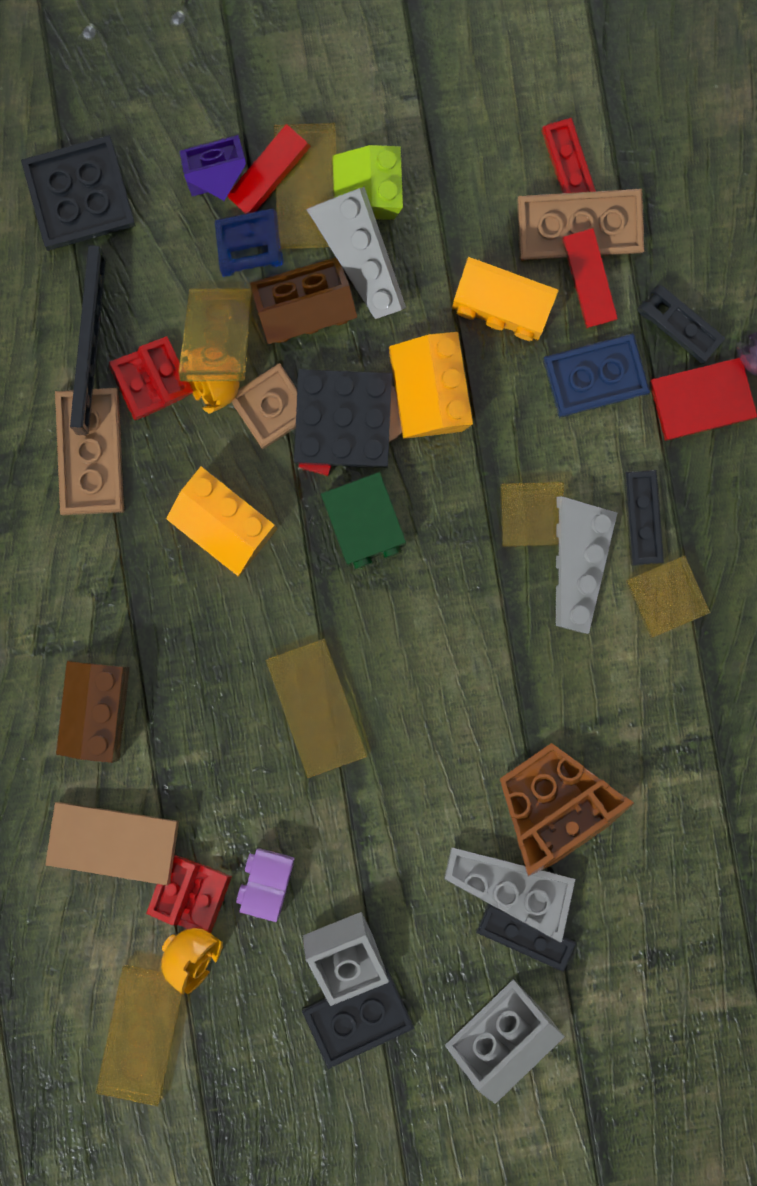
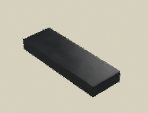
(643, 517)
(524, 938)

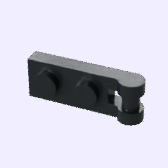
(681, 324)

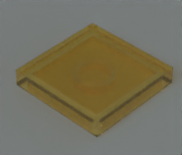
(530, 513)
(667, 596)

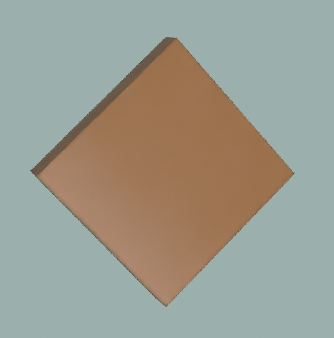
(268, 405)

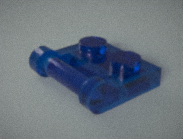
(244, 233)

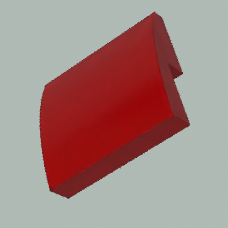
(150, 378)
(191, 897)

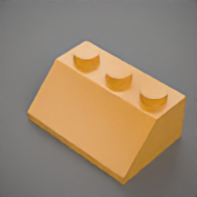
(503, 299)
(430, 385)
(220, 521)

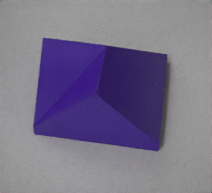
(213, 166)

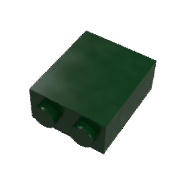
(364, 520)

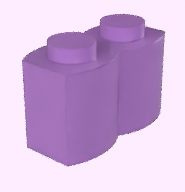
(266, 884)

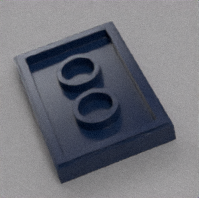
(596, 375)

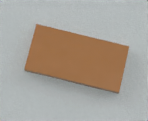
(549, 217)
(91, 463)
(112, 843)

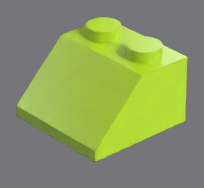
(376, 170)

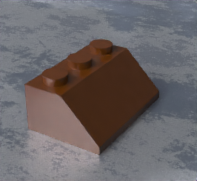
(303, 300)
(92, 711)

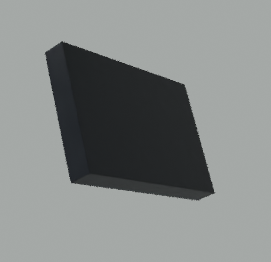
(357, 1022)

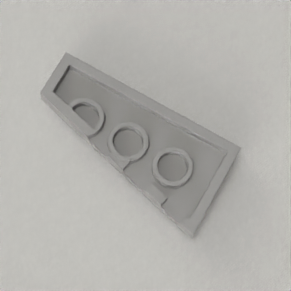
(359, 247)
(583, 551)
(535, 900)

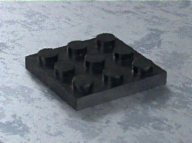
(78, 193)
(343, 418)

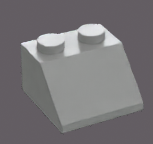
(345, 959)

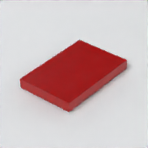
(703, 399)

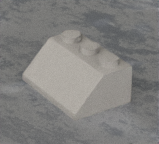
(504, 1042)

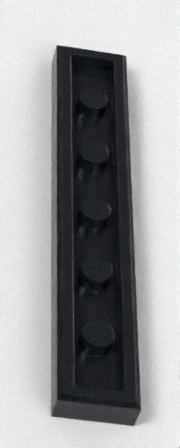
(88, 341)

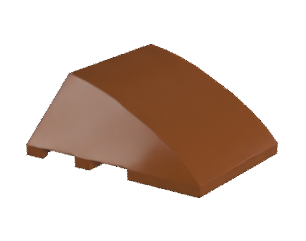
(557, 806)

